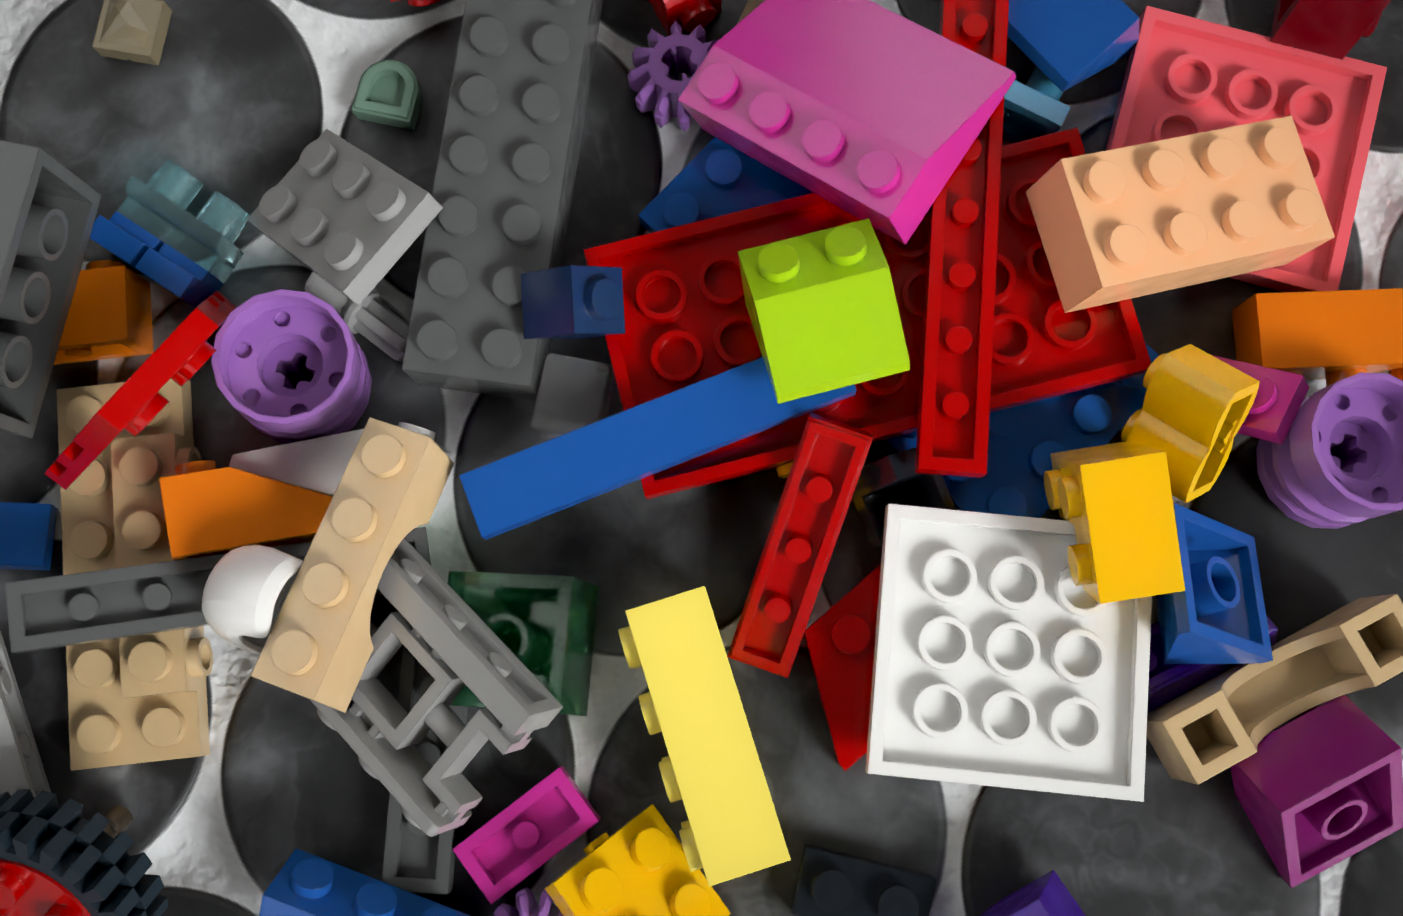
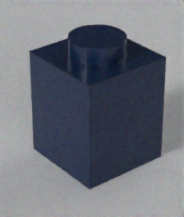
(573, 302)

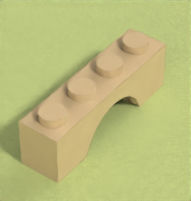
(325, 621)
(1238, 708)

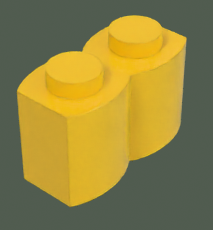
(1192, 414)

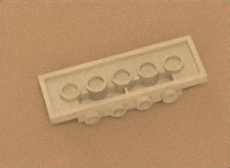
(142, 692)

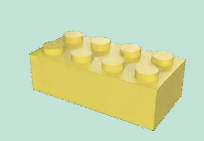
(706, 736)

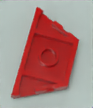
(843, 659)

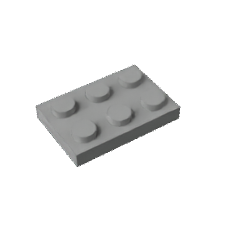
(344, 215)

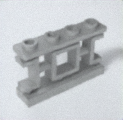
(457, 654)

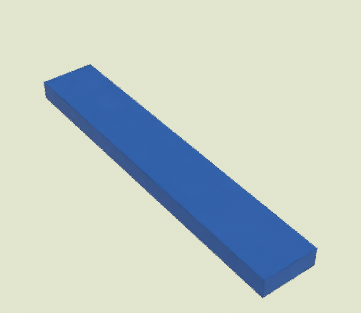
(631, 446)

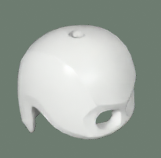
(248, 594)

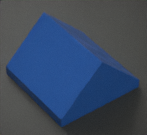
(1072, 36)
(1223, 604)

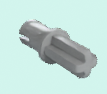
(369, 318)

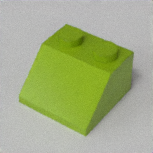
(824, 310)

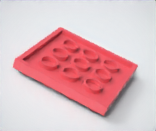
(1212, 76)

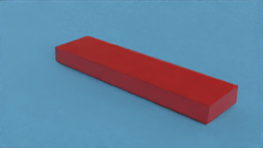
(800, 544)

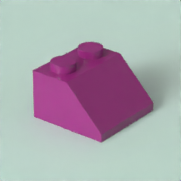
(1321, 788)

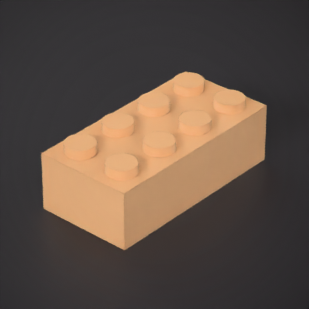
(1177, 212)

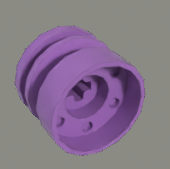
(283, 338)
(1339, 454)

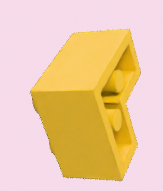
(1121, 520)

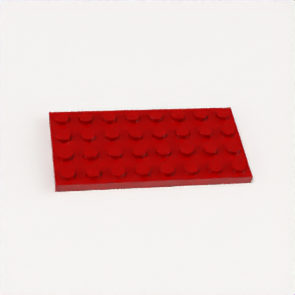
(692, 318)

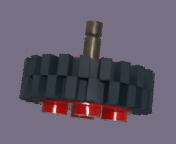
(71, 865)

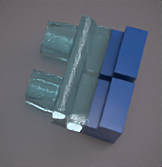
(167, 242)

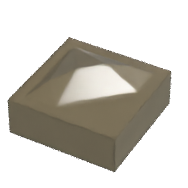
(132, 30)

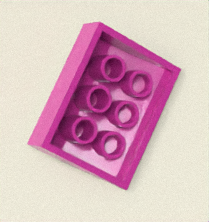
(848, 103)

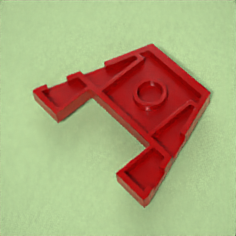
(138, 398)

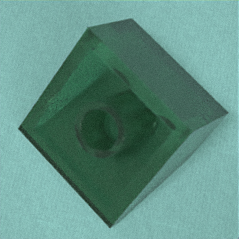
(543, 623)

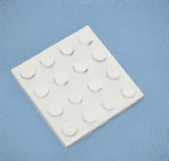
(1002, 663)

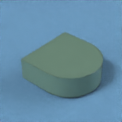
(388, 95)

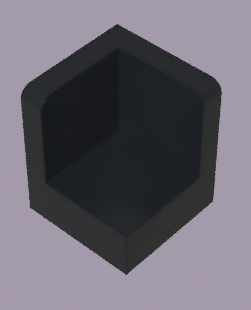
(895, 482)

